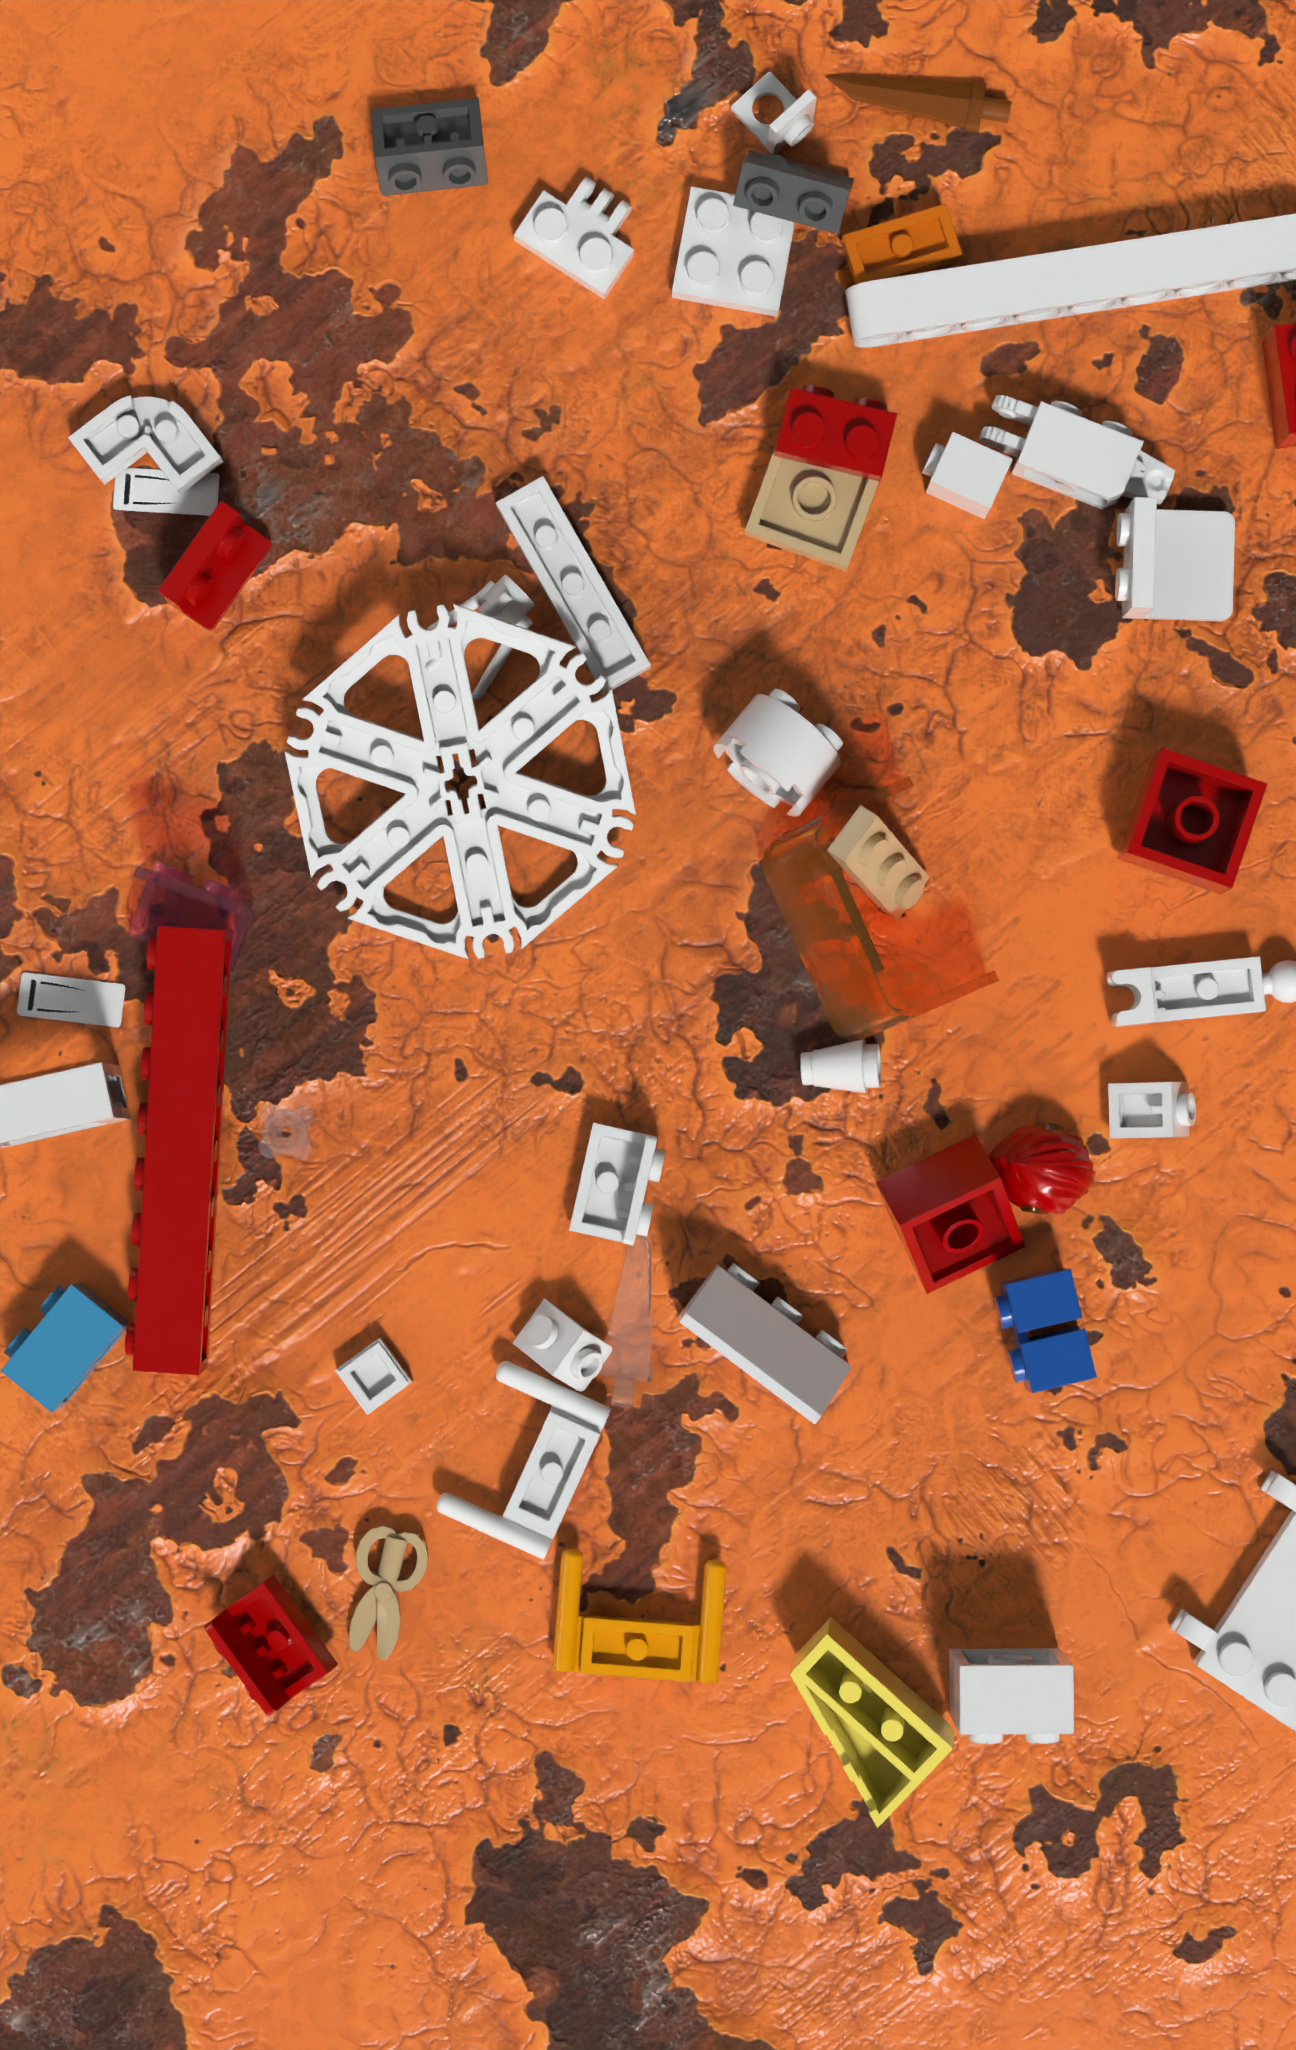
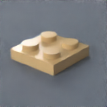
(811, 511)

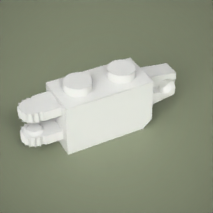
(1077, 454)

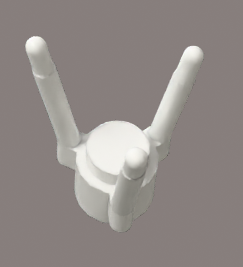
(501, 601)

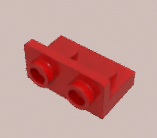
(215, 567)

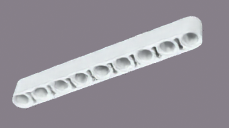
(1073, 281)

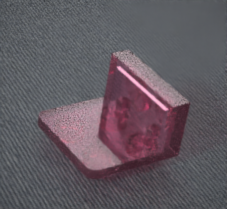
(173, 901)

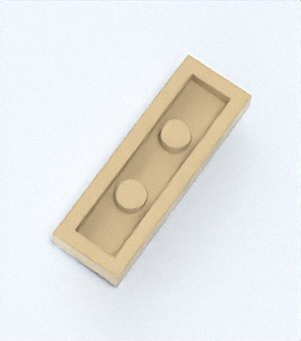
(879, 863)

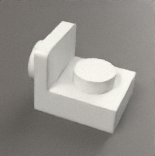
(1150, 1110)

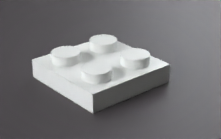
(731, 255)

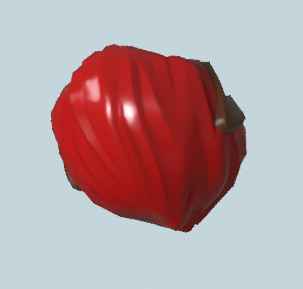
(1043, 1168)

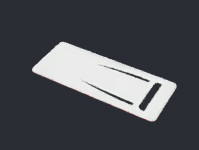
(153, 492)
(71, 999)

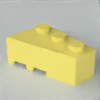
(871, 1718)

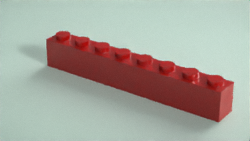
(180, 1149)

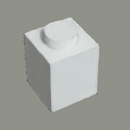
(966, 474)

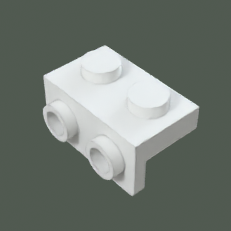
(615, 1184)

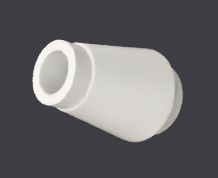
(843, 1067)

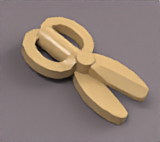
(381, 1600)

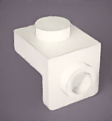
(562, 1346)

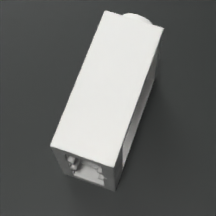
(62, 1103)

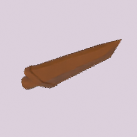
(940, 101)

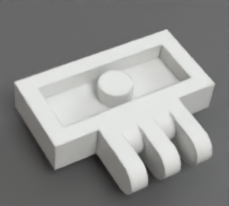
(579, 237)

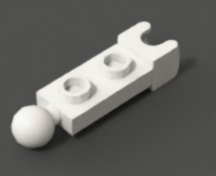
(1202, 990)

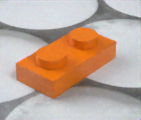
(903, 246)

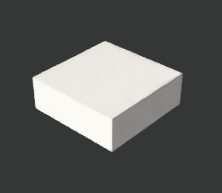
(374, 1375)

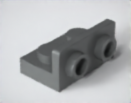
(429, 147)
(793, 191)

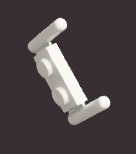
(550, 1471)

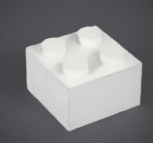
(1011, 1693)

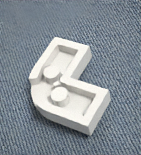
(141, 426)

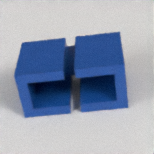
(1052, 1357)

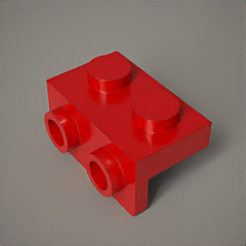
(836, 432)
(270, 1645)

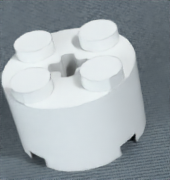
(780, 752)

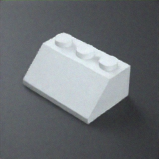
(767, 1341)

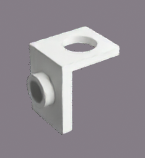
(789, 126)

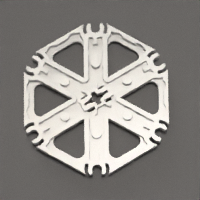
(412, 768)

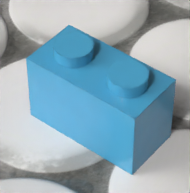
(64, 1345)

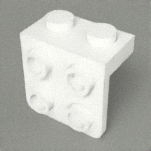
(1175, 563)

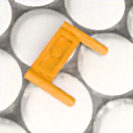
(638, 1645)

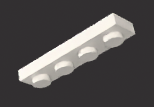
(573, 584)

